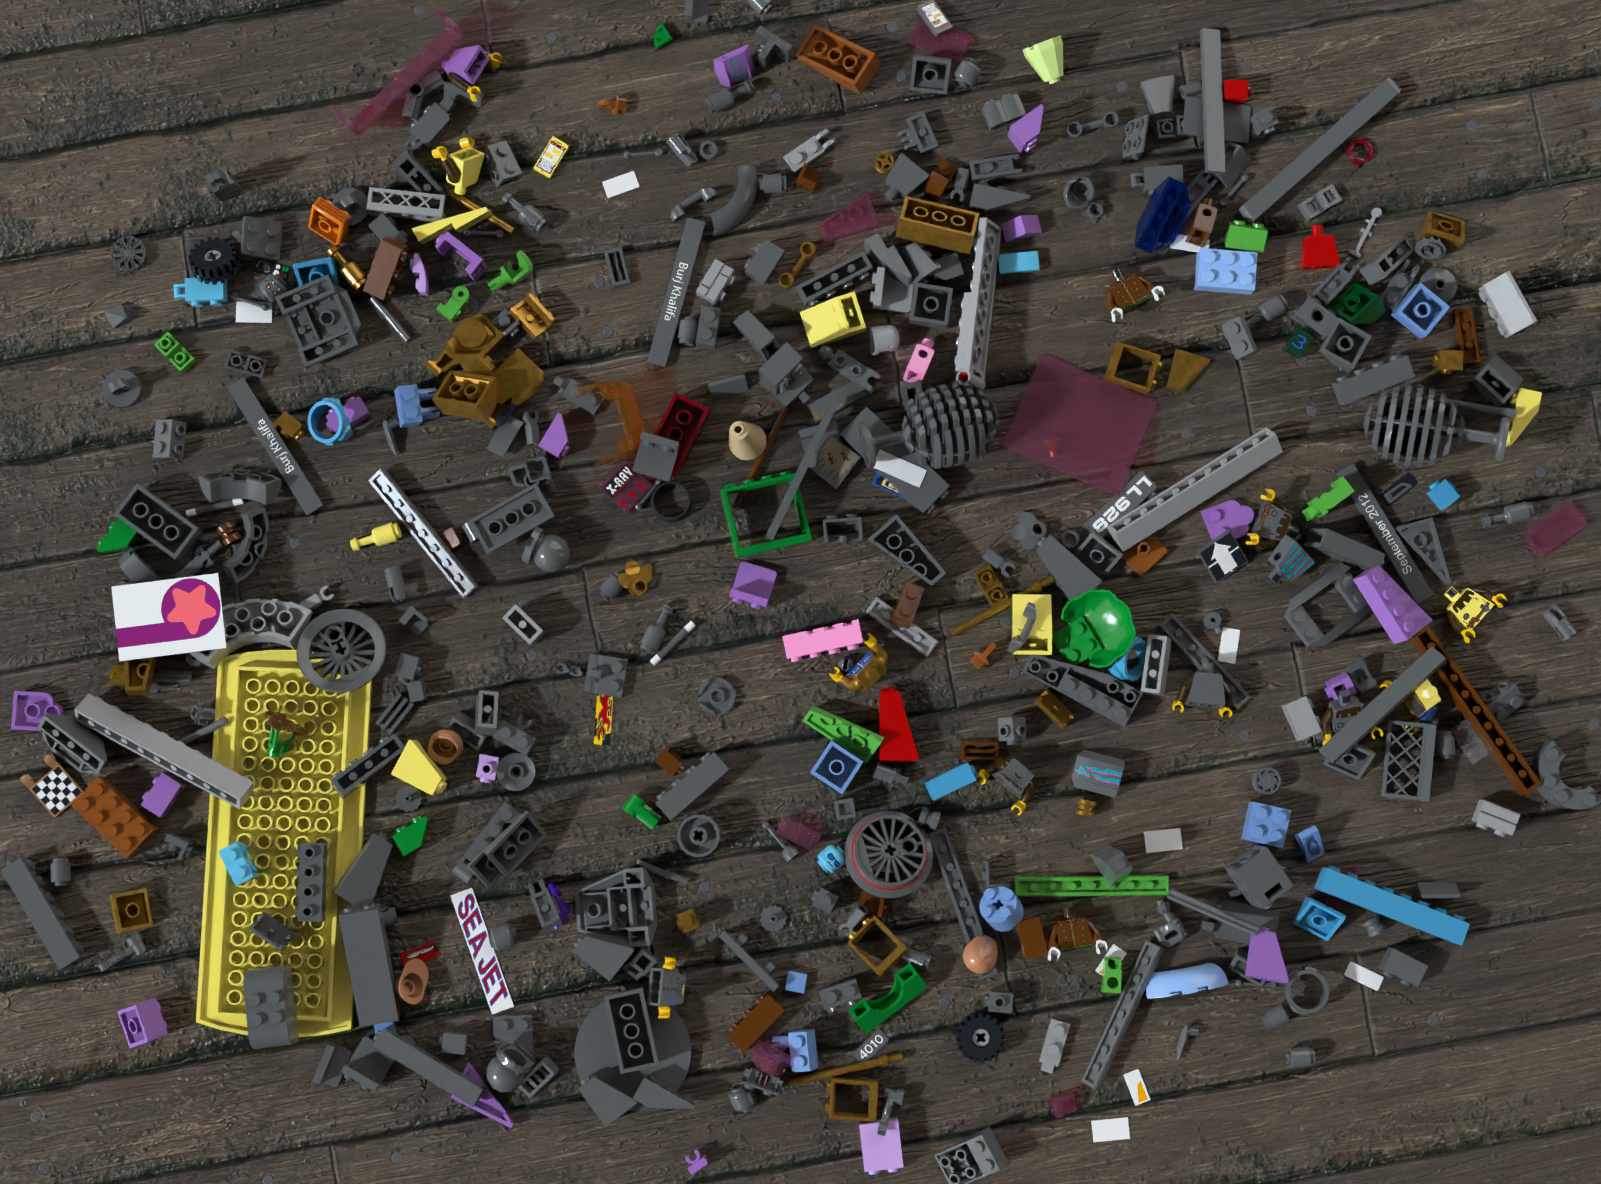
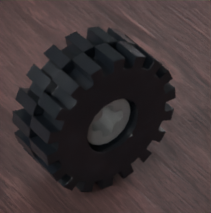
(209, 270)
(980, 1024)

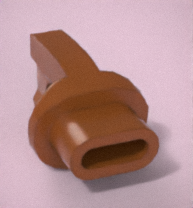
(617, 105)
(979, 660)

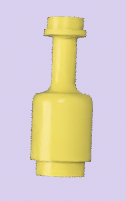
(380, 536)

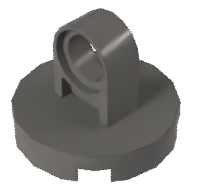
(354, 203)
(122, 388)

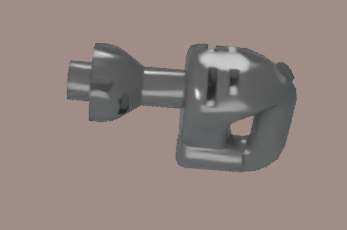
(1171, 924)

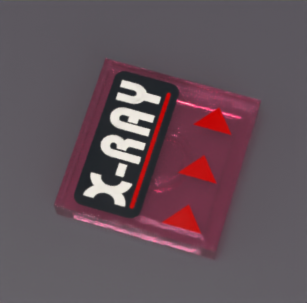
(625, 486)

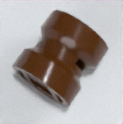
(229, 533)

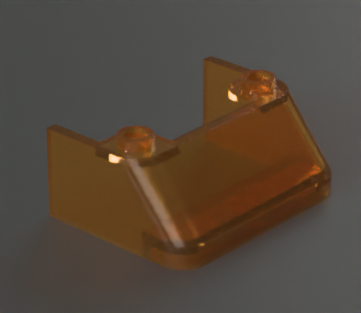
(629, 414)

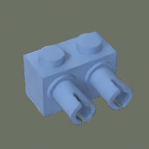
(409, 408)
(802, 1049)

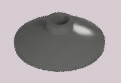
(1434, 275)
(516, 781)

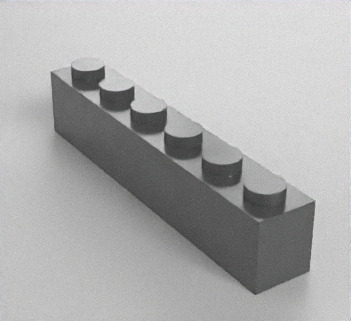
(43, 913)

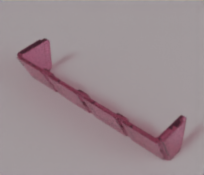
(404, 79)

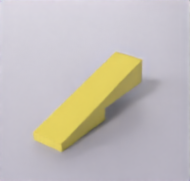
(460, 222)

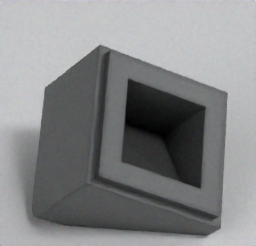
(417, 691)

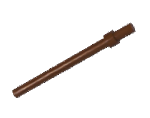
(758, 462)

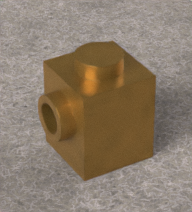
(1448, 362)

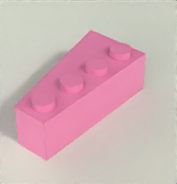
(823, 640)

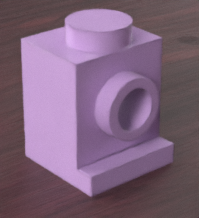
(492, 762)

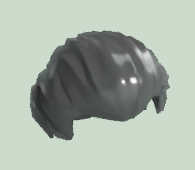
(1079, 192)

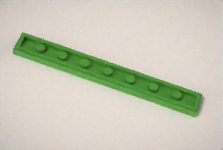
(1090, 886)

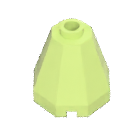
(1047, 59)

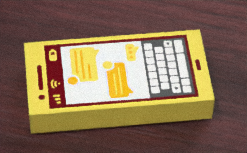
(551, 157)

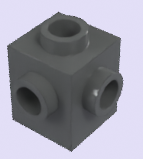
(1011, 729)

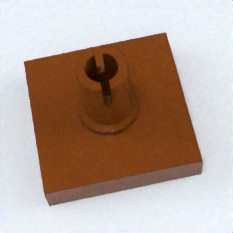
(1143, 554)

